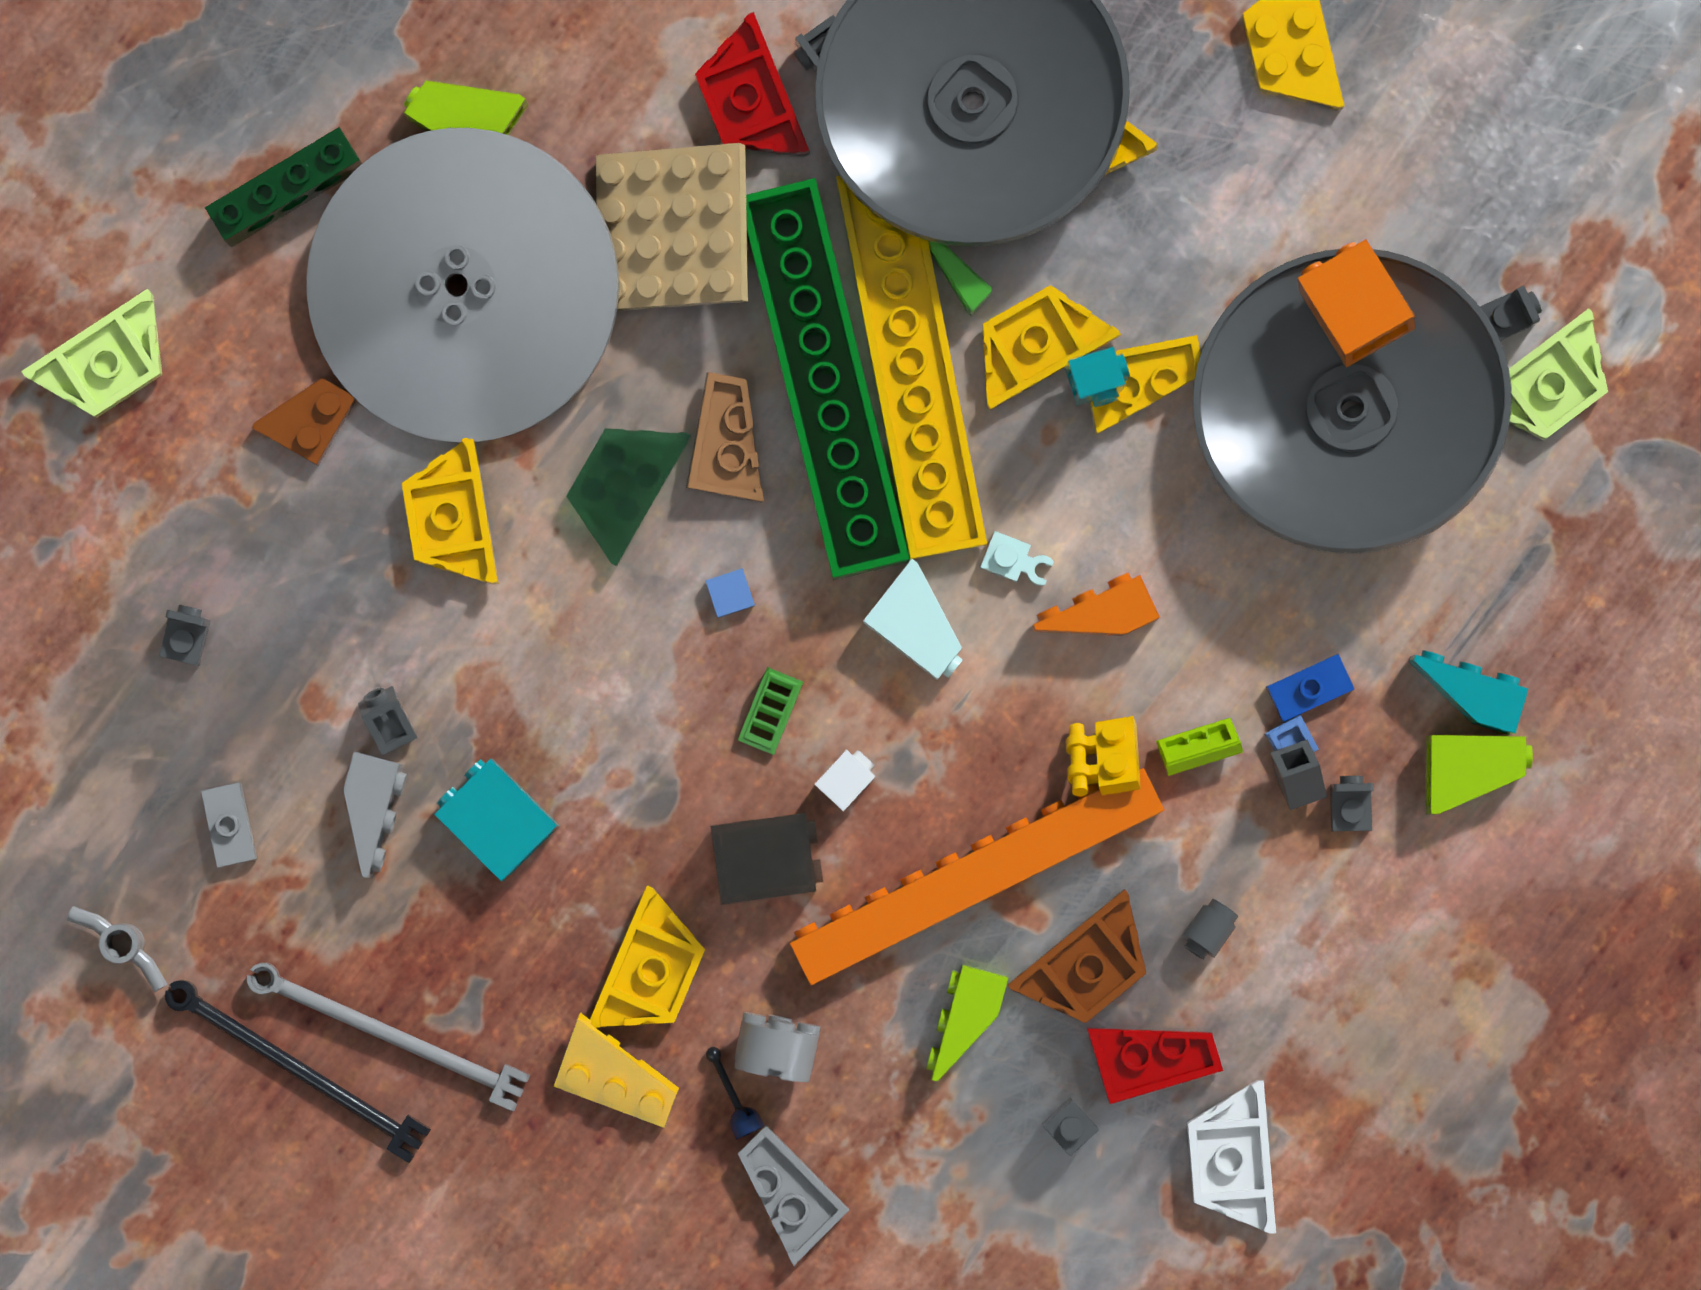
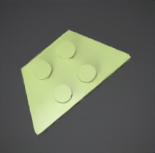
(105, 359)
(1557, 379)

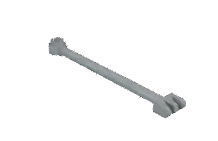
(499, 1083)

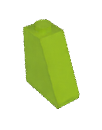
(458, 106)
(1471, 766)

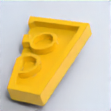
(1154, 373)
(610, 1076)

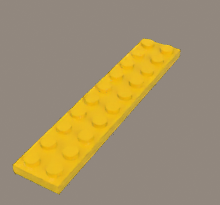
(914, 383)

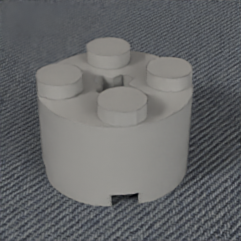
(776, 1047)

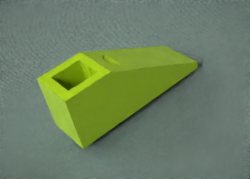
(972, 1010)

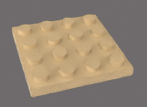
(677, 224)

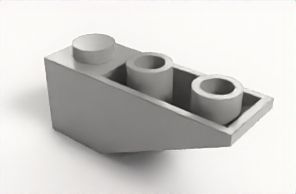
(369, 801)

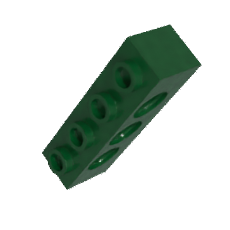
(284, 187)

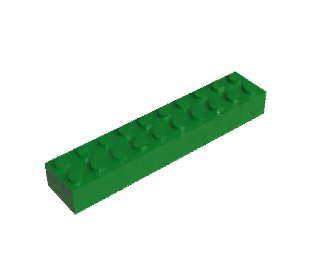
(824, 380)

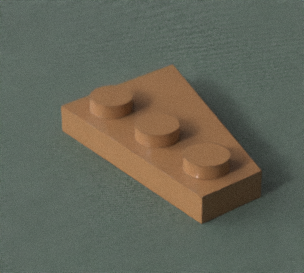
(724, 443)

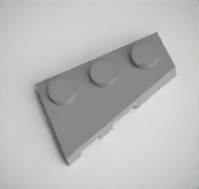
(791, 1193)

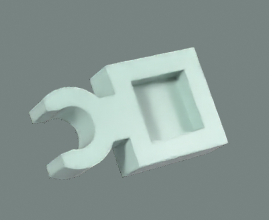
(1009, 557)

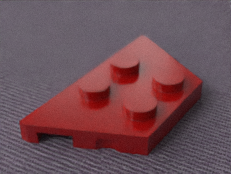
(748, 94)

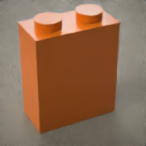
(1355, 302)

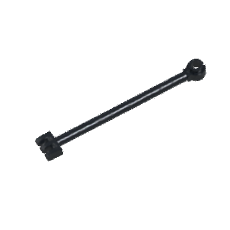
(399, 1132)

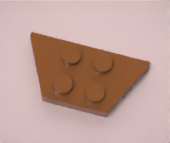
(1088, 964)

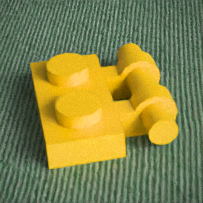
(1116, 757)

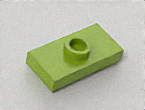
(1199, 746)

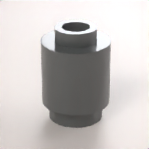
(1210, 929)

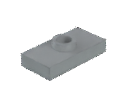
(229, 824)

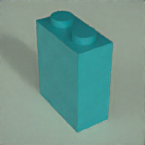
(495, 818)

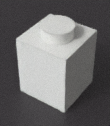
(846, 778)

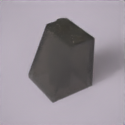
(765, 858)

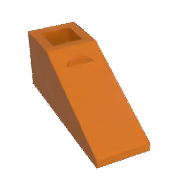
(1110, 613)

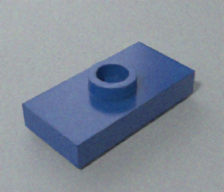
(1310, 687)

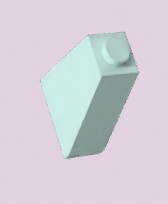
(916, 624)

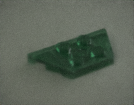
(623, 483)

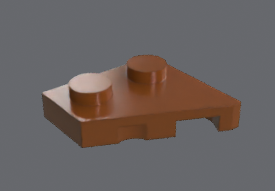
(308, 420)

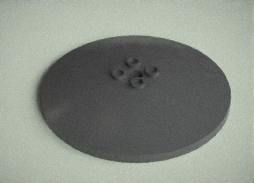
(962, 175)
(1366, 483)

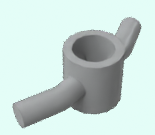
(106, 934)

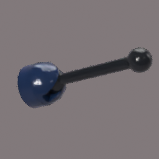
(744, 1119)

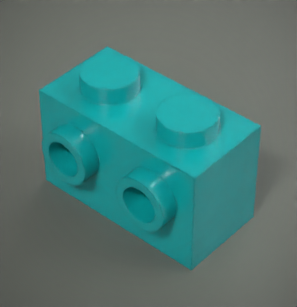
(1097, 377)

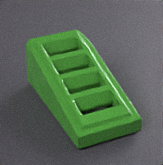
(965, 282)
(785, 681)

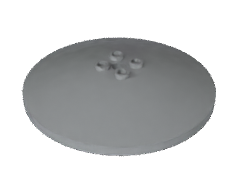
(534, 298)

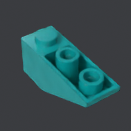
(1479, 698)

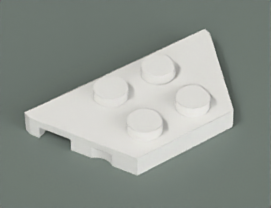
(1233, 1158)

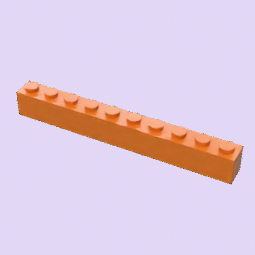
(971, 878)

